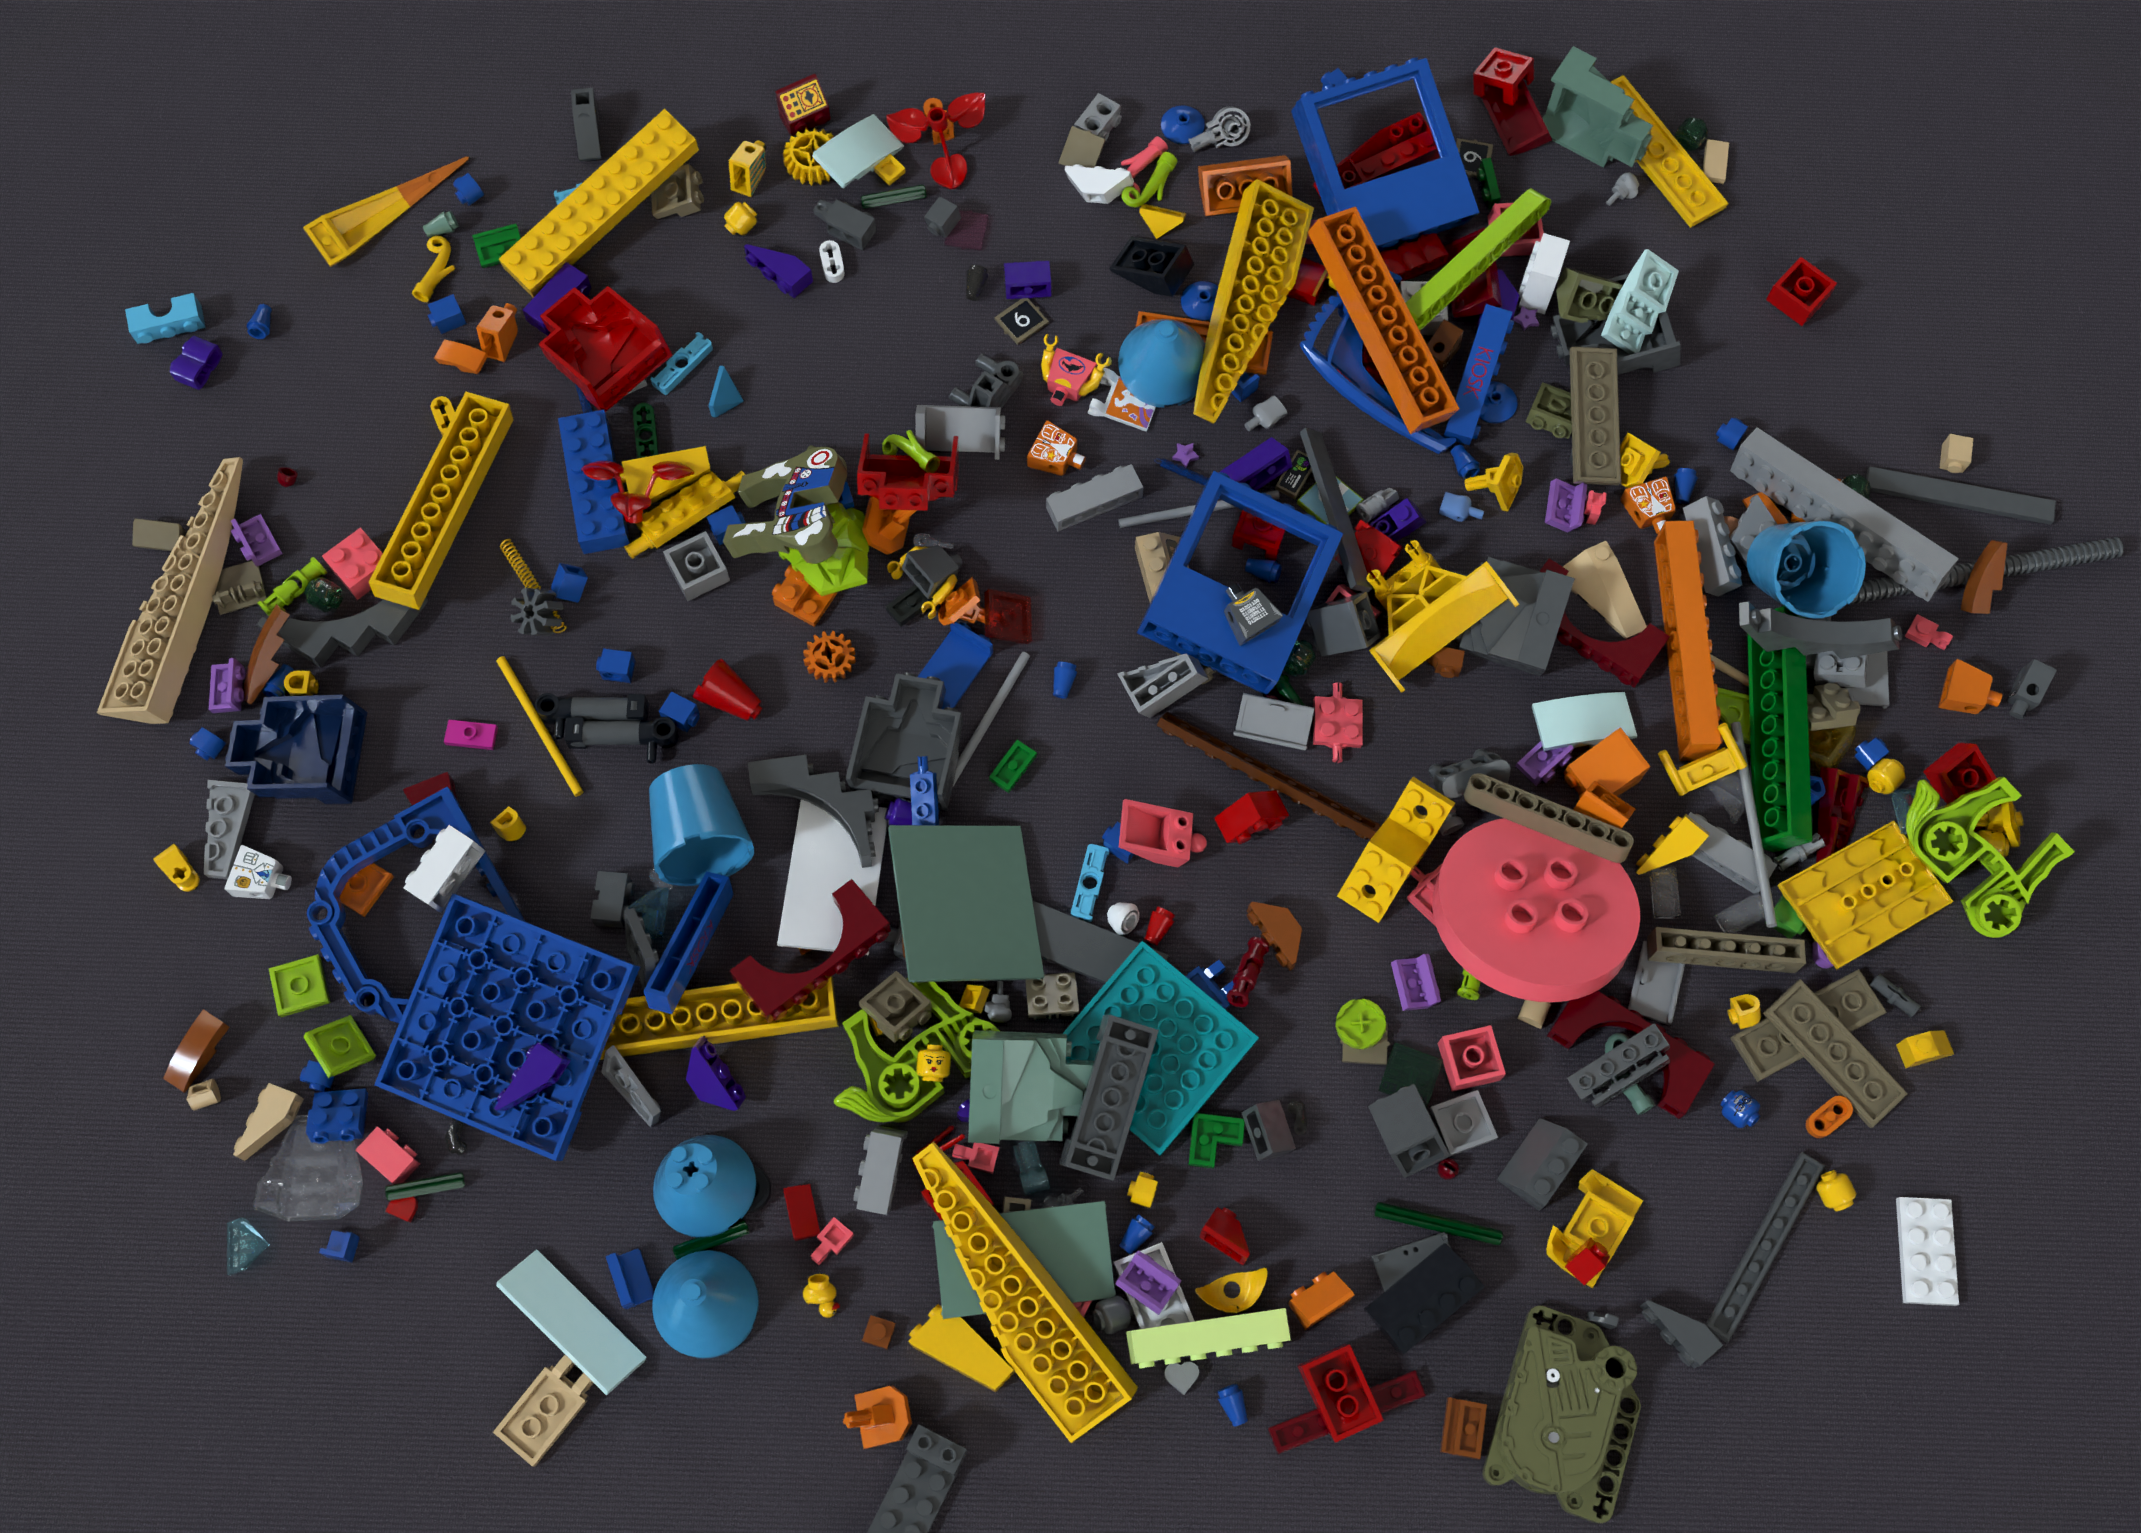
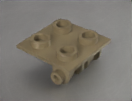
(239, 588)
(1052, 995)

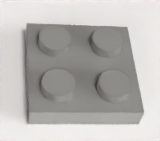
(1463, 1123)

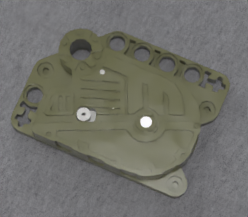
(1561, 1420)

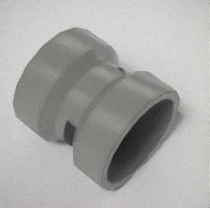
(1451, 823)

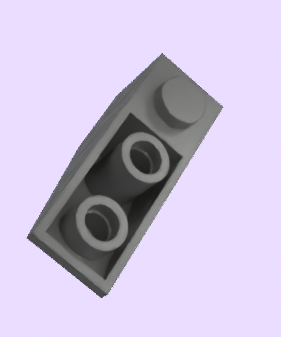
(586, 124)
(1687, 1335)

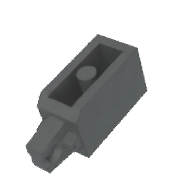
(846, 222)

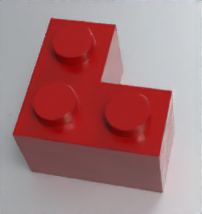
(1250, 815)

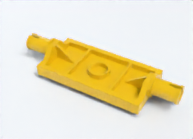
(683, 511)

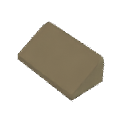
(156, 534)

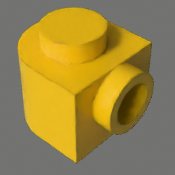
(301, 683)
(512, 828)
(1744, 1011)
(1143, 1189)

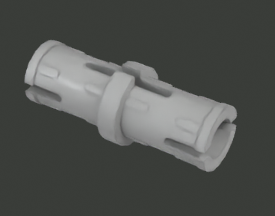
(1798, 853)

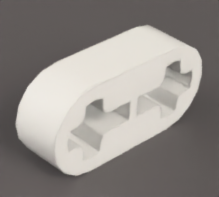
(835, 260)

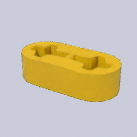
(440, 418)

